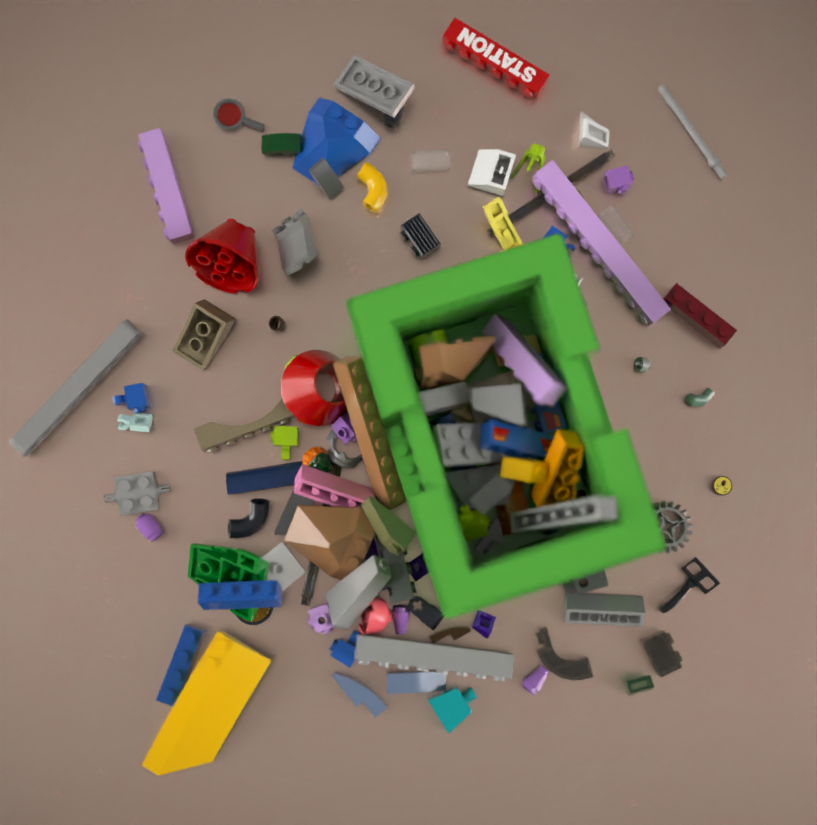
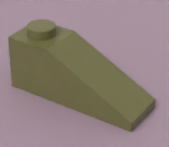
(389, 528)

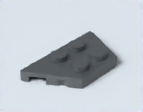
(471, 481)

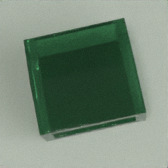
(650, 686)

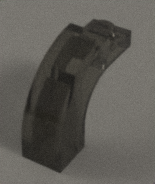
(568, 669)

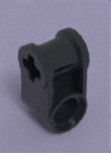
(427, 614)

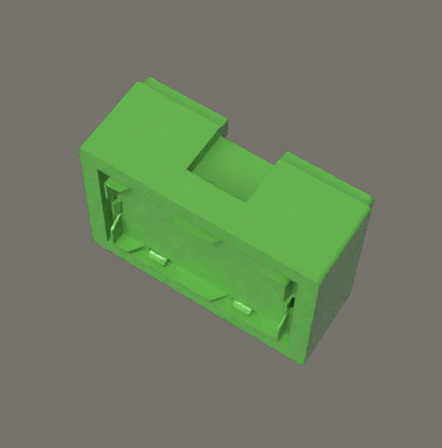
(542, 298)

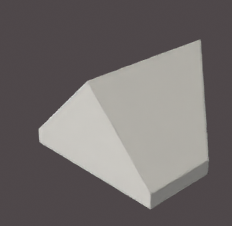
(592, 133)

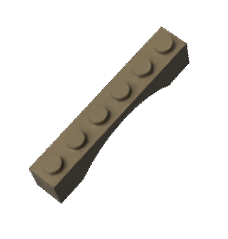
(214, 435)

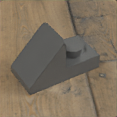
(494, 533)

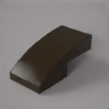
(456, 632)

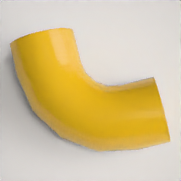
(376, 185)

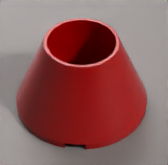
(300, 389)

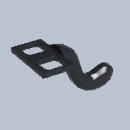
(692, 581)

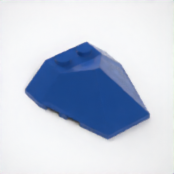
(335, 136)

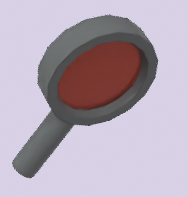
(231, 115)

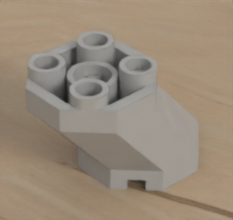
(295, 242)

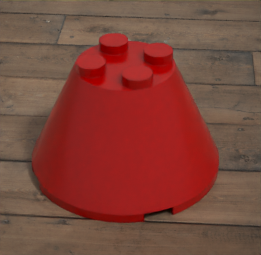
(226, 257)

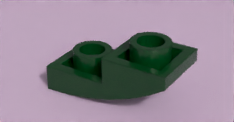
(281, 143)

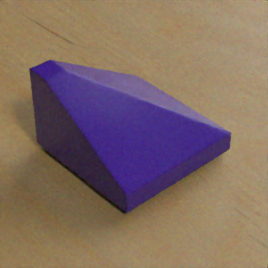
(418, 567)
(483, 623)

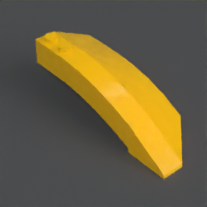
(207, 706)

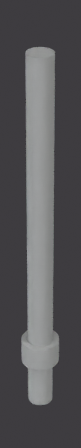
(713, 161)

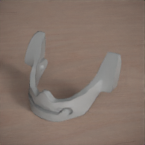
(340, 458)

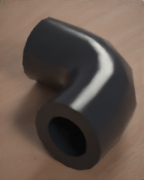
(252, 522)

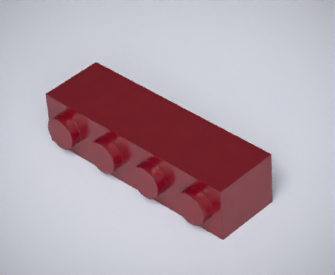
(699, 316)

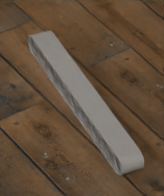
(75, 388)

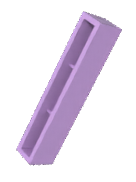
(166, 185)
(524, 361)

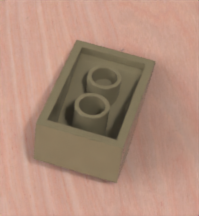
(203, 333)
(503, 379)

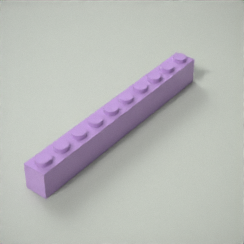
(601, 243)

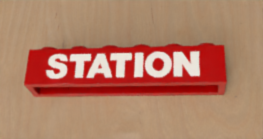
(495, 58)

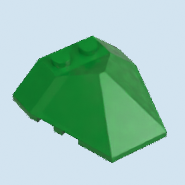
(226, 564)

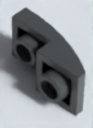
(326, 178)

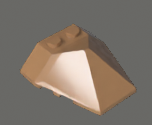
(450, 362)
(331, 537)

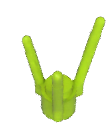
(534, 155)

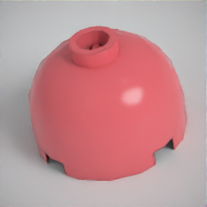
(375, 617)

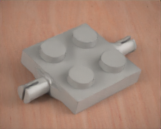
(136, 493)

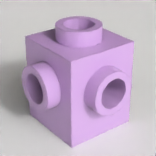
(315, 621)

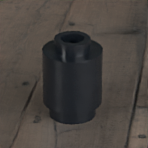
(393, 122)

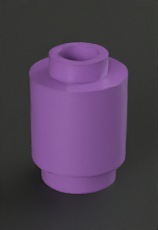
(148, 527)

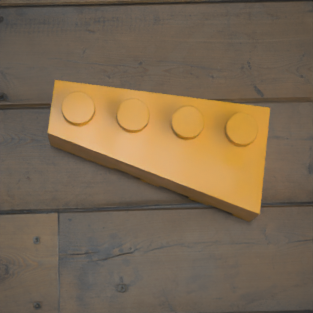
(562, 475)

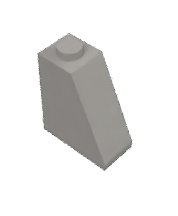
(445, 398)

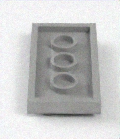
(374, 86)

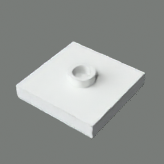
(283, 566)

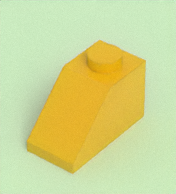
(524, 469)

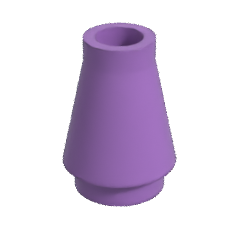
(400, 618)
(535, 680)

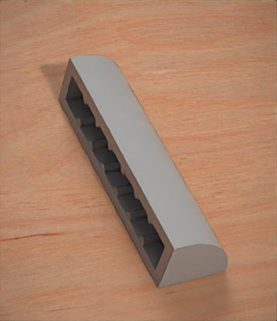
(604, 609)

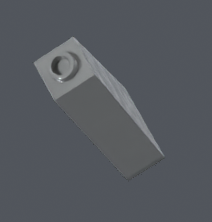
(356, 591)

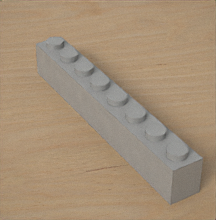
(433, 656)

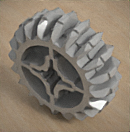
(682, 521)

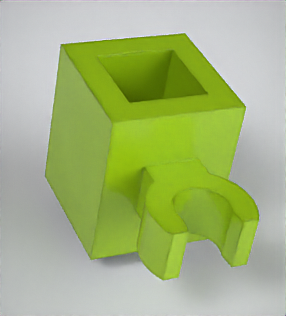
(285, 437)
(473, 523)

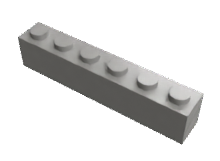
(564, 515)

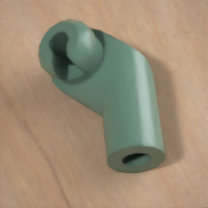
(699, 400)

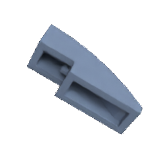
(415, 682)
(360, 693)

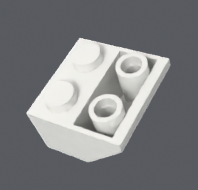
(492, 171)

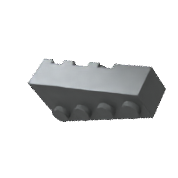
(399, 584)

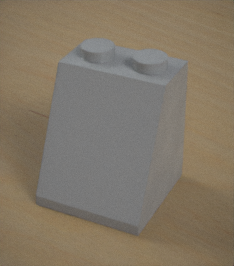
(502, 402)

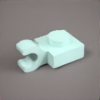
(138, 422)

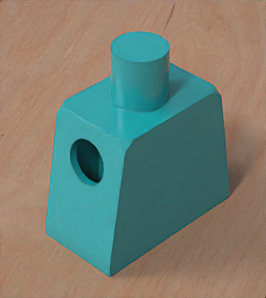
(452, 706)

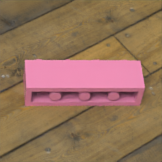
(330, 488)

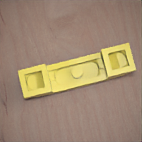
(501, 224)

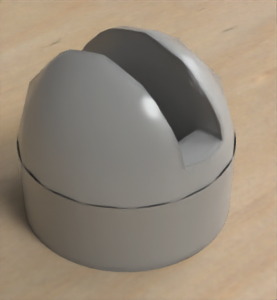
(642, 364)

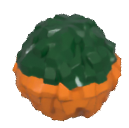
(318, 459)

